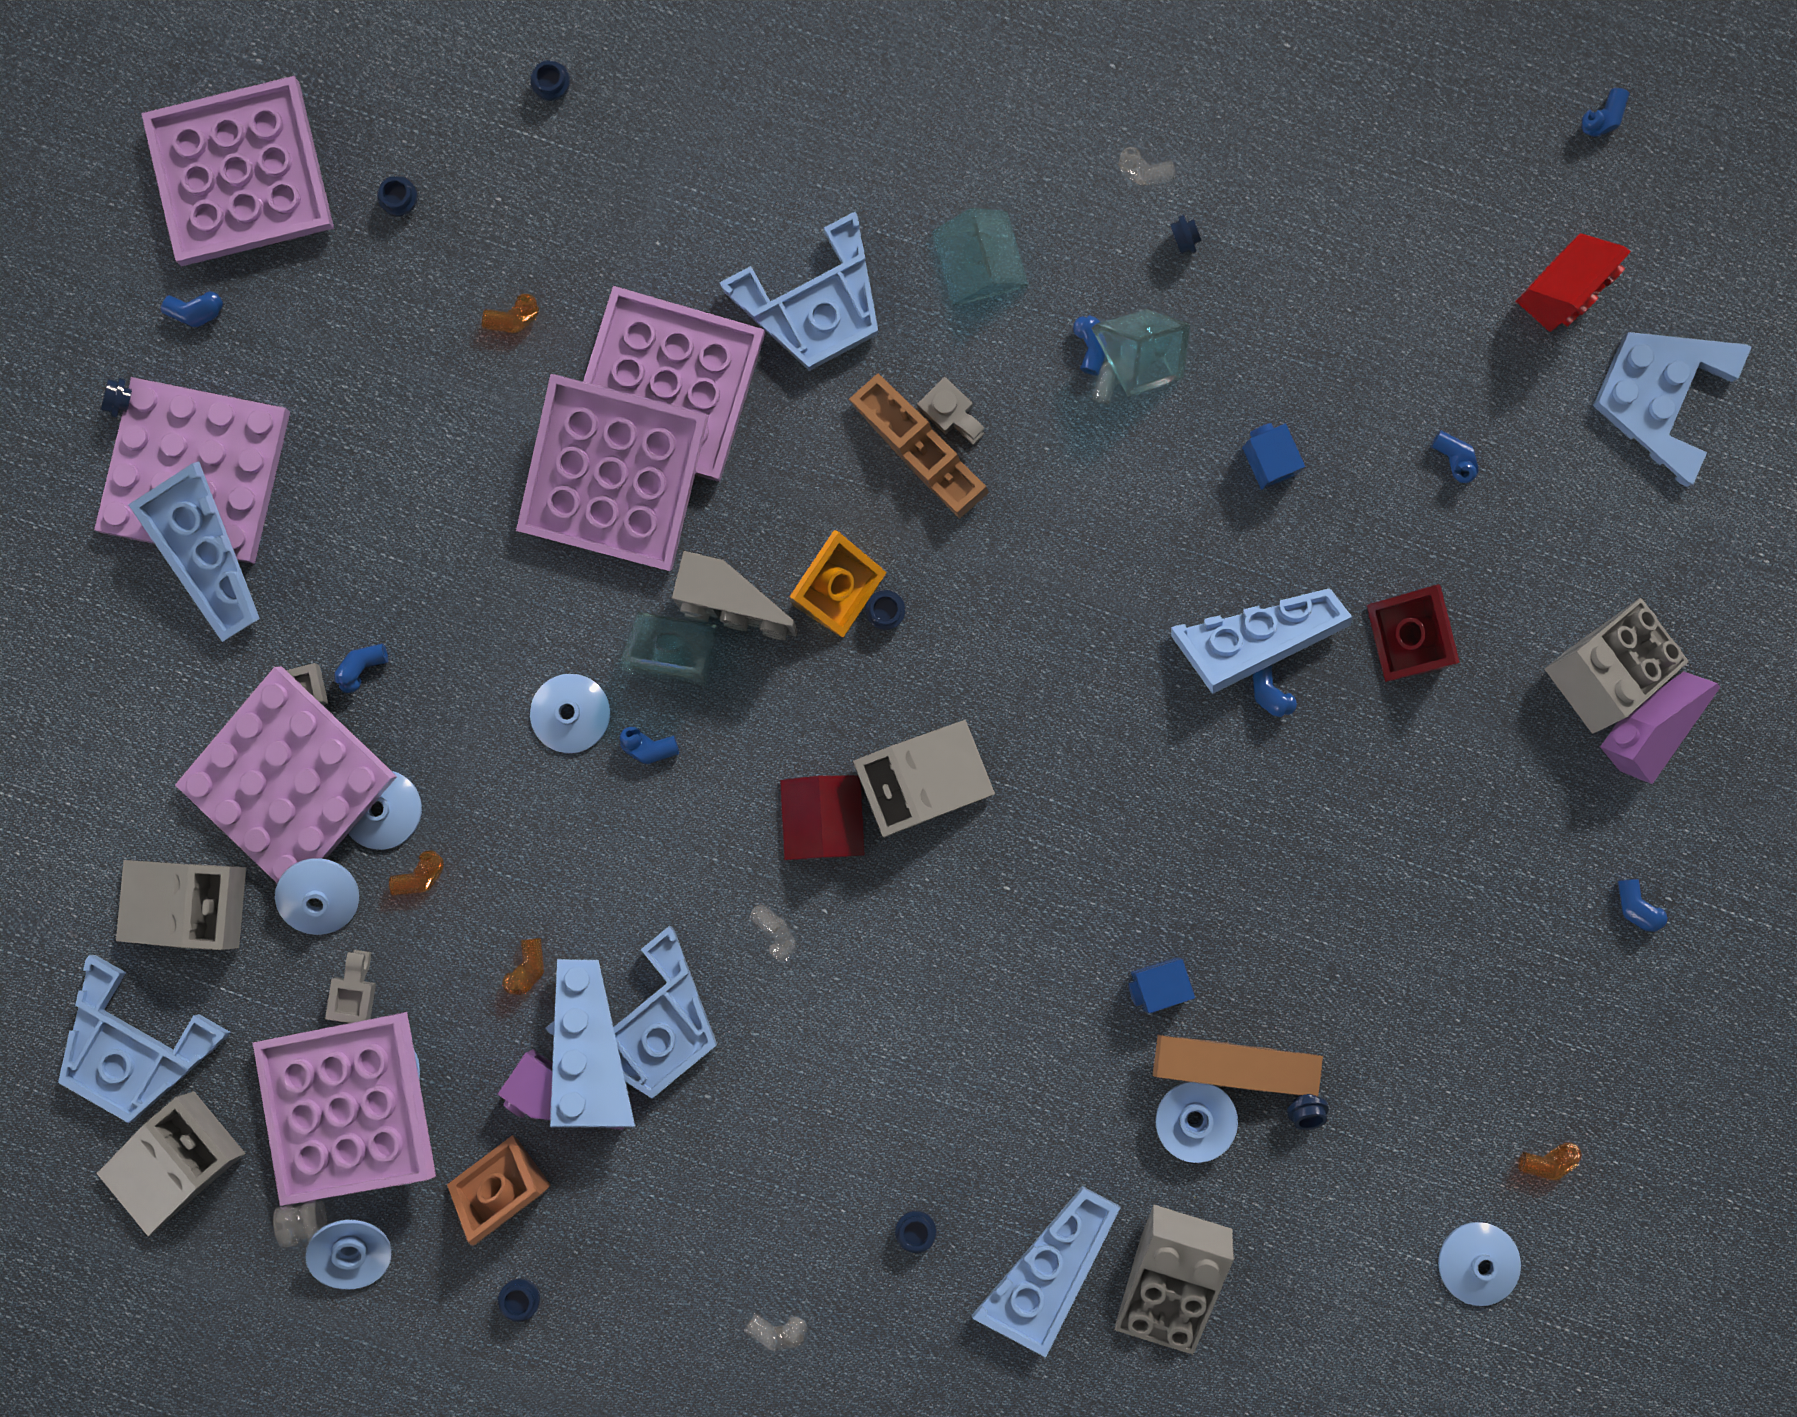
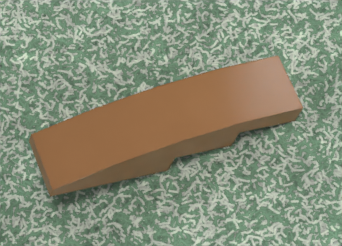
(918, 445)
(1237, 1065)

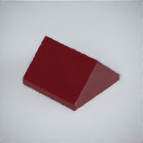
(1413, 633)
(822, 817)

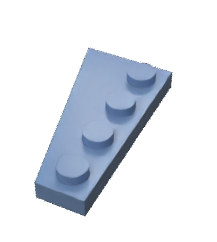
(195, 544)
(1246, 643)
(586, 1060)
(1045, 1281)

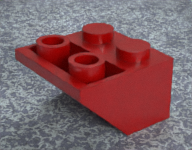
(1573, 281)

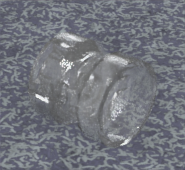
(299, 1222)

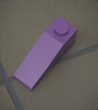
(1656, 729)
(530, 1087)

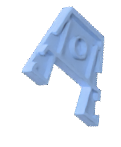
(822, 314)
(1650, 385)
(668, 1028)
(119, 1063)

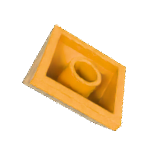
(837, 584)

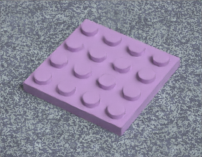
(237, 171)
(678, 360)
(180, 426)
(612, 472)
(285, 777)
(344, 1109)

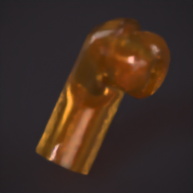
(515, 319)
(422, 878)
(529, 971)
(1554, 1164)

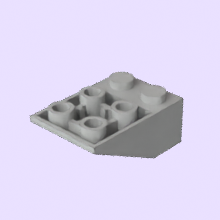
(716, 590)
(1617, 666)
(923, 778)
(181, 905)
(170, 1161)
(1175, 1279)

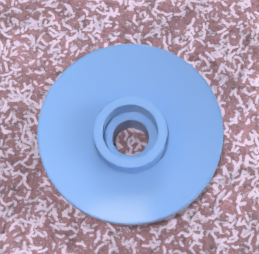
(589, 719)
(398, 820)
(318, 880)
(1202, 1140)
(348, 1254)
(1460, 1260)

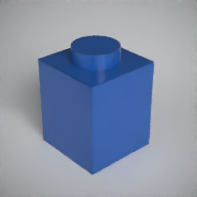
(1272, 455)
(1161, 985)

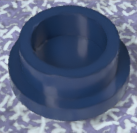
(550, 80)
(397, 196)
(1186, 234)
(116, 397)
(885, 610)
(1308, 1112)
(915, 1231)
(519, 1299)

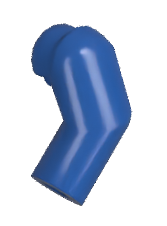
(1607, 119)
(196, 311)
(1094, 355)
(1460, 456)
(354, 663)
(1269, 696)
(645, 749)
(1637, 910)

